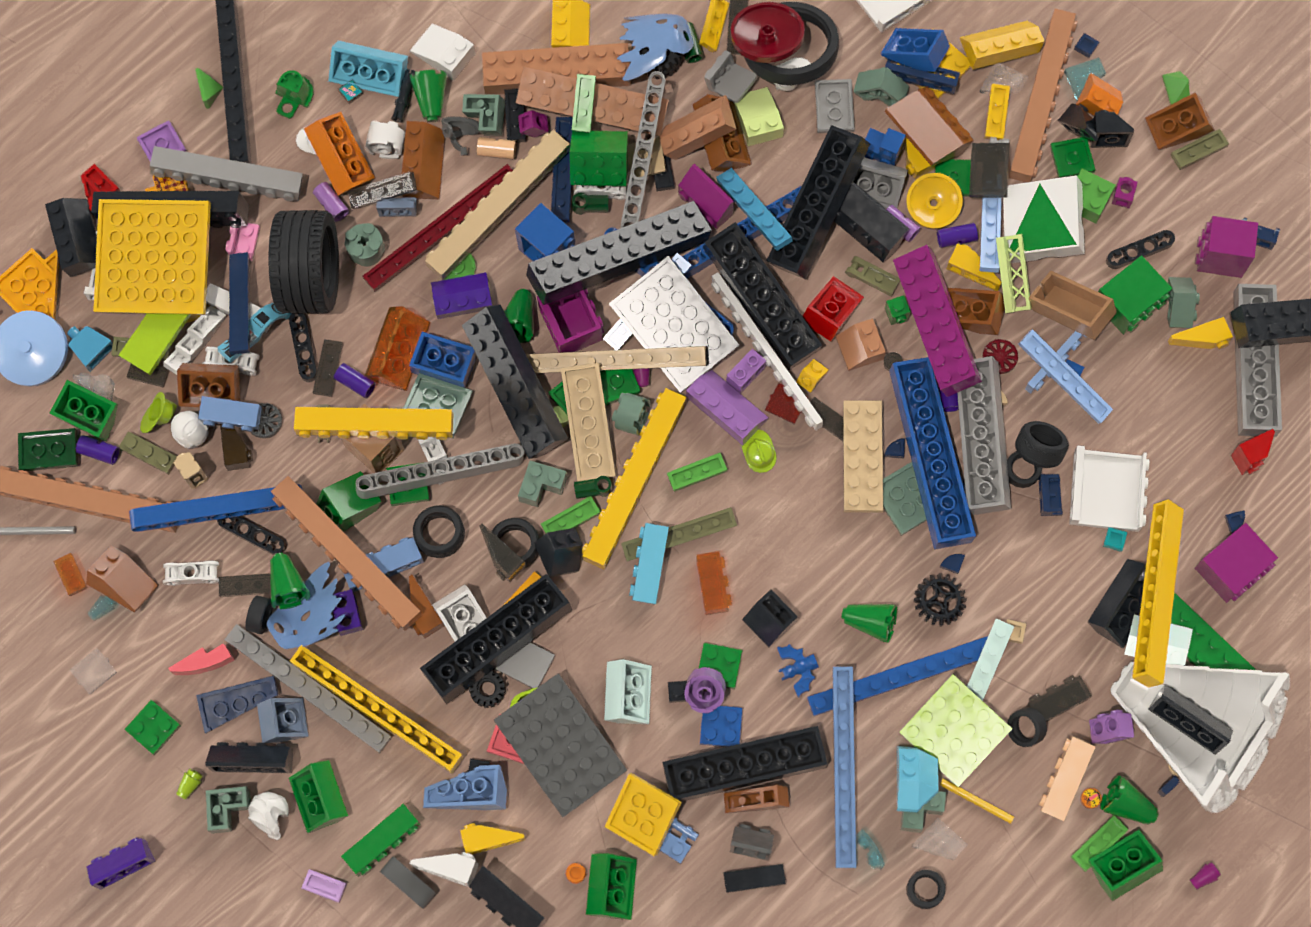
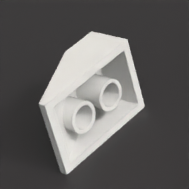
(444, 50)
(459, 612)
(452, 867)

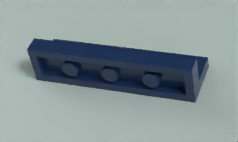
(925, 78)

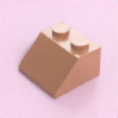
(861, 345)

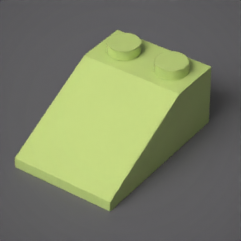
(759, 117)

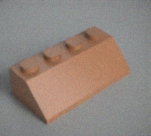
(697, 128)

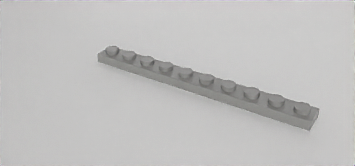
(308, 688)

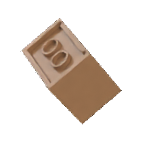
(374, 452)

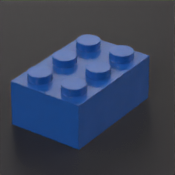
(443, 359)

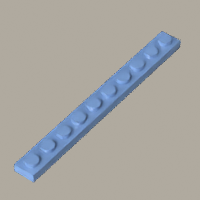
(844, 767)

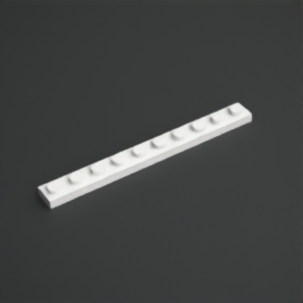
(760, 344)

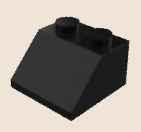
(1111, 130)
(560, 552)

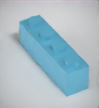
(650, 563)

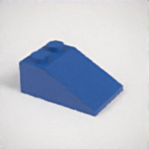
(917, 48)

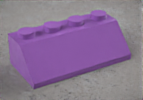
(726, 406)

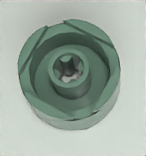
(361, 235)
(631, 413)

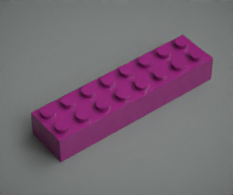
(937, 321)

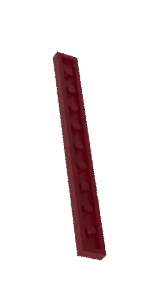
(431, 233)

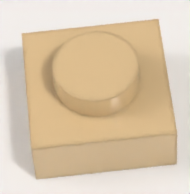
(1018, 632)

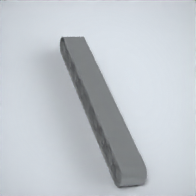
(641, 144)
(432, 477)

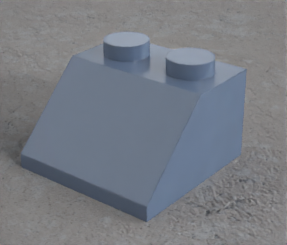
(282, 719)

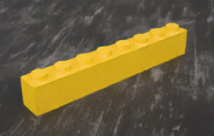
(373, 422)

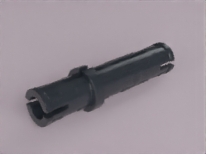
(402, 103)

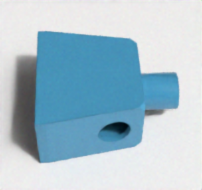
(89, 346)

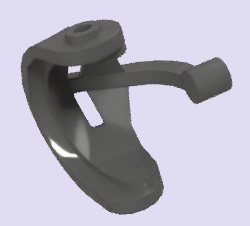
(467, 127)

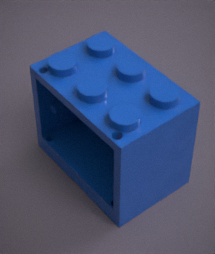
(543, 234)

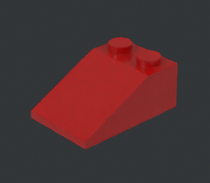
(832, 308)

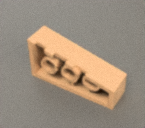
(1067, 777)

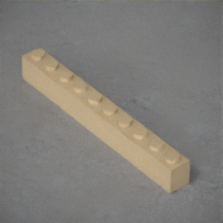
(497, 204)

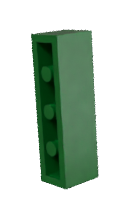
(380, 840)

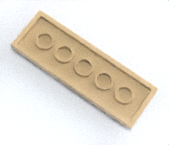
(588, 421)
(863, 456)

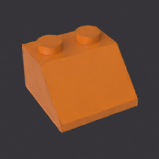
(1099, 96)

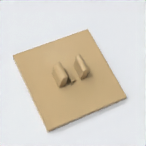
(657, 161)

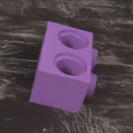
(746, 371)
(1111, 728)

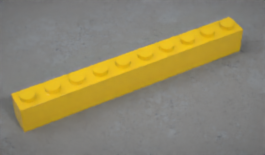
(634, 479)
(1158, 594)
(377, 709)

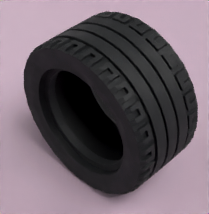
(303, 261)

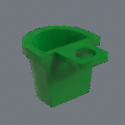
(295, 91)

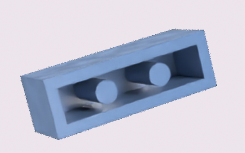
(230, 413)

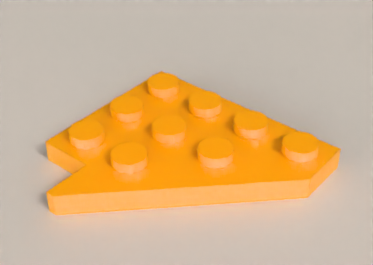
(32, 283)

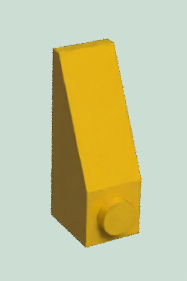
(915, 161)
(967, 264)
(1207, 335)
(484, 838)

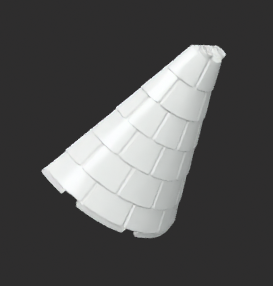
(1243, 699)

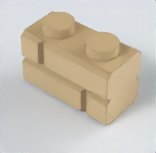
(190, 470)

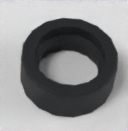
(1021, 483)
(258, 614)
(1039, 724)
(926, 874)

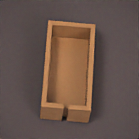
(1072, 305)

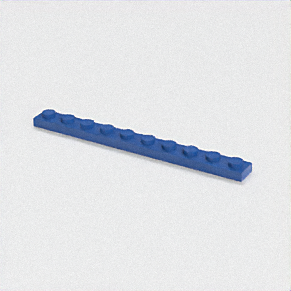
(903, 675)

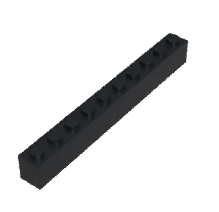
(233, 81)

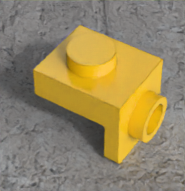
(811, 375)

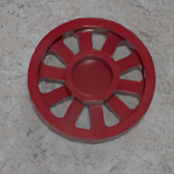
(1001, 355)

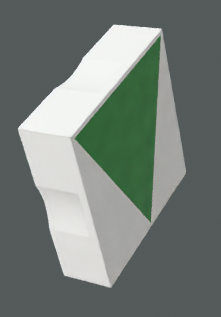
(1047, 217)

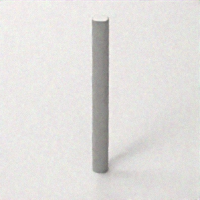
(36, 530)

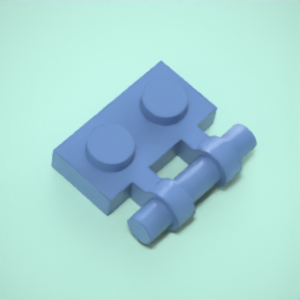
(676, 847)

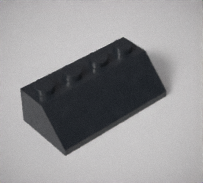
(870, 223)
(73, 234)
(1120, 603)
(1191, 720)
(250, 758)
(504, 900)

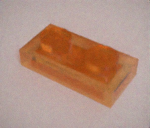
(70, 574)

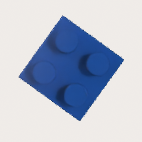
(721, 727)

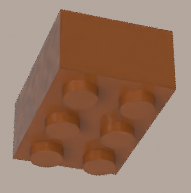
(207, 381)

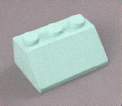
(1177, 646)
(627, 692)

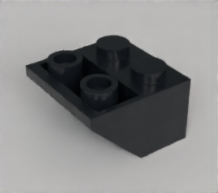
(770, 618)

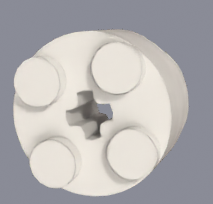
(385, 139)

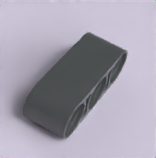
(408, 882)

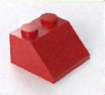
(1252, 453)

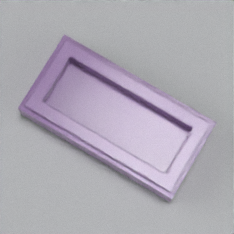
(324, 886)

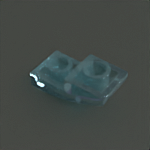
(874, 856)

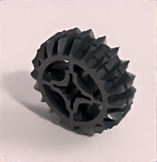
(937, 592)

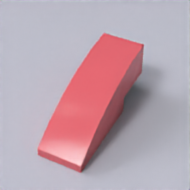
(202, 661)

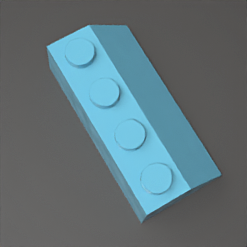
(368, 67)

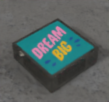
(350, 92)

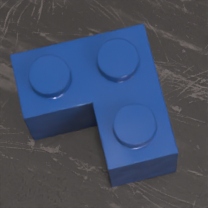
(885, 147)

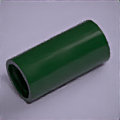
(695, 53)

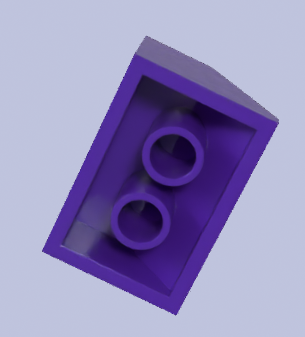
(461, 295)
(119, 863)

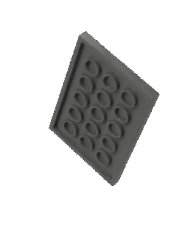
(560, 745)

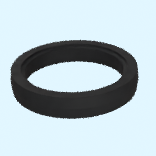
(813, 71)

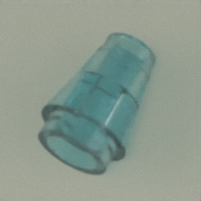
(101, 607)

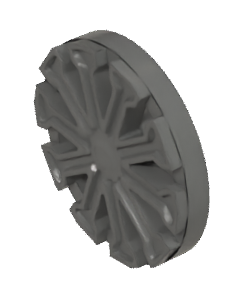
(266, 421)

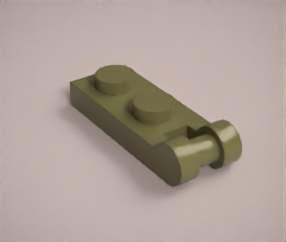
(873, 276)

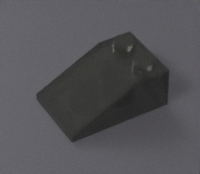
(990, 170)

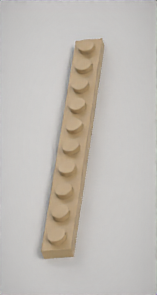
(620, 358)

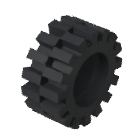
(490, 700)

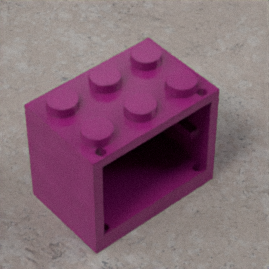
(1226, 246)
(572, 322)
(1237, 563)

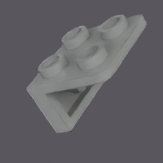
(729, 78)

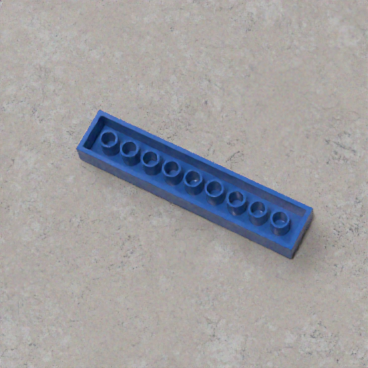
(932, 453)

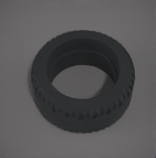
(1041, 444)
(433, 513)
(521, 525)

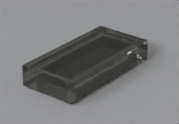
(157, 377)

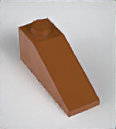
(429, 621)
(757, 799)

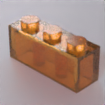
(713, 583)

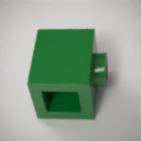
(897, 310)

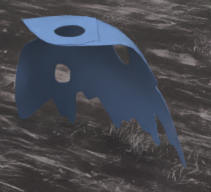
(657, 38)
(320, 606)

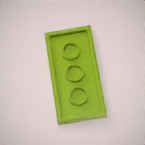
(152, 340)

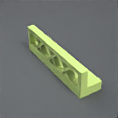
(1006, 273)

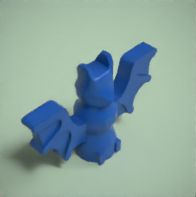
(802, 666)

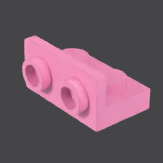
(243, 240)

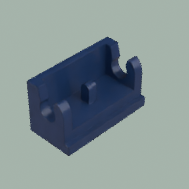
(1266, 237)
(1050, 495)

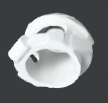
(188, 429)
(265, 811)

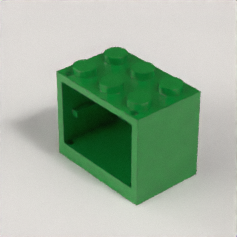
(599, 158)
(1136, 294)

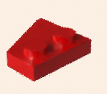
(96, 180)

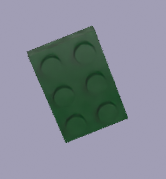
(47, 449)

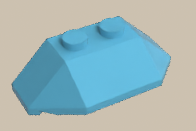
(915, 778)

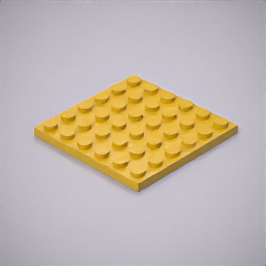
(152, 256)

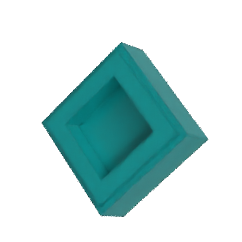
(1115, 539)

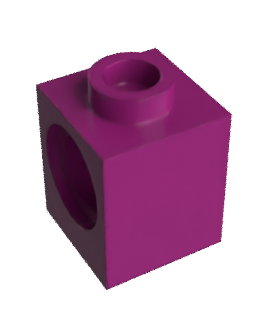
(533, 123)
(1124, 199)

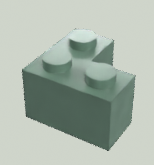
(880, 85)
(489, 111)
(1182, 302)
(540, 478)
(221, 804)
(914, 820)

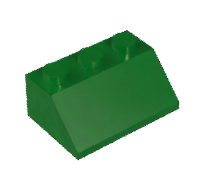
(85, 410)
(318, 796)
(1126, 865)
(611, 886)

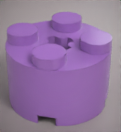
(705, 679)

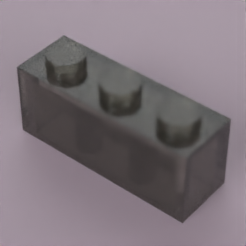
(1061, 698)

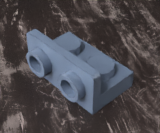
(397, 207)

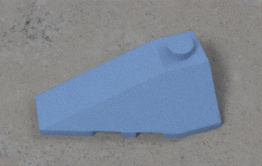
(472, 790)

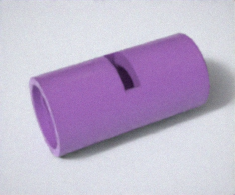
(330, 201)
(913, 228)

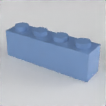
(393, 559)

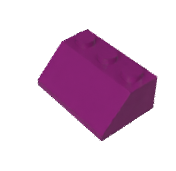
(709, 198)

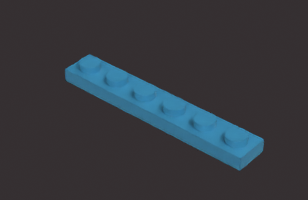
(754, 209)

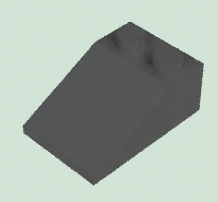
(751, 842)

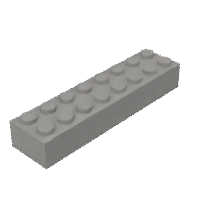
(1257, 373)
(984, 442)

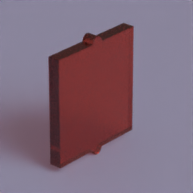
(782, 405)

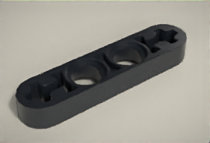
(1140, 249)
(303, 346)
(250, 535)

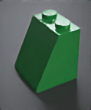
(343, 505)

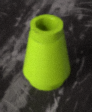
(189, 782)

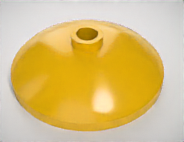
(937, 188)

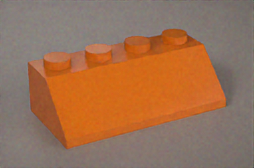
(339, 153)

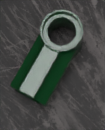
(593, 203)
(590, 487)

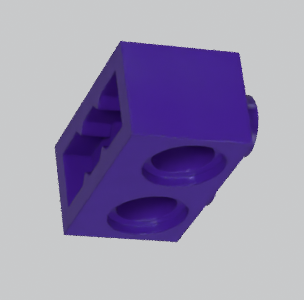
(350, 610)

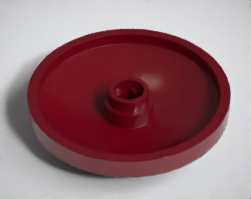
(767, 32)

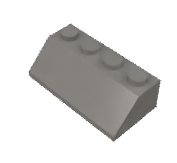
(881, 181)

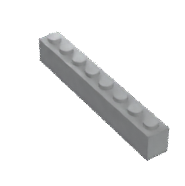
(226, 173)

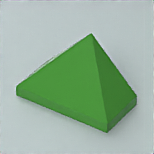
(1176, 86)
(208, 87)

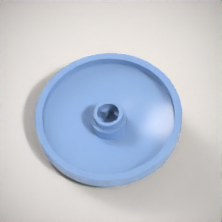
(31, 348)

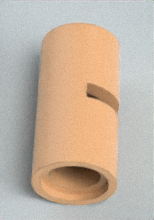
(493, 148)

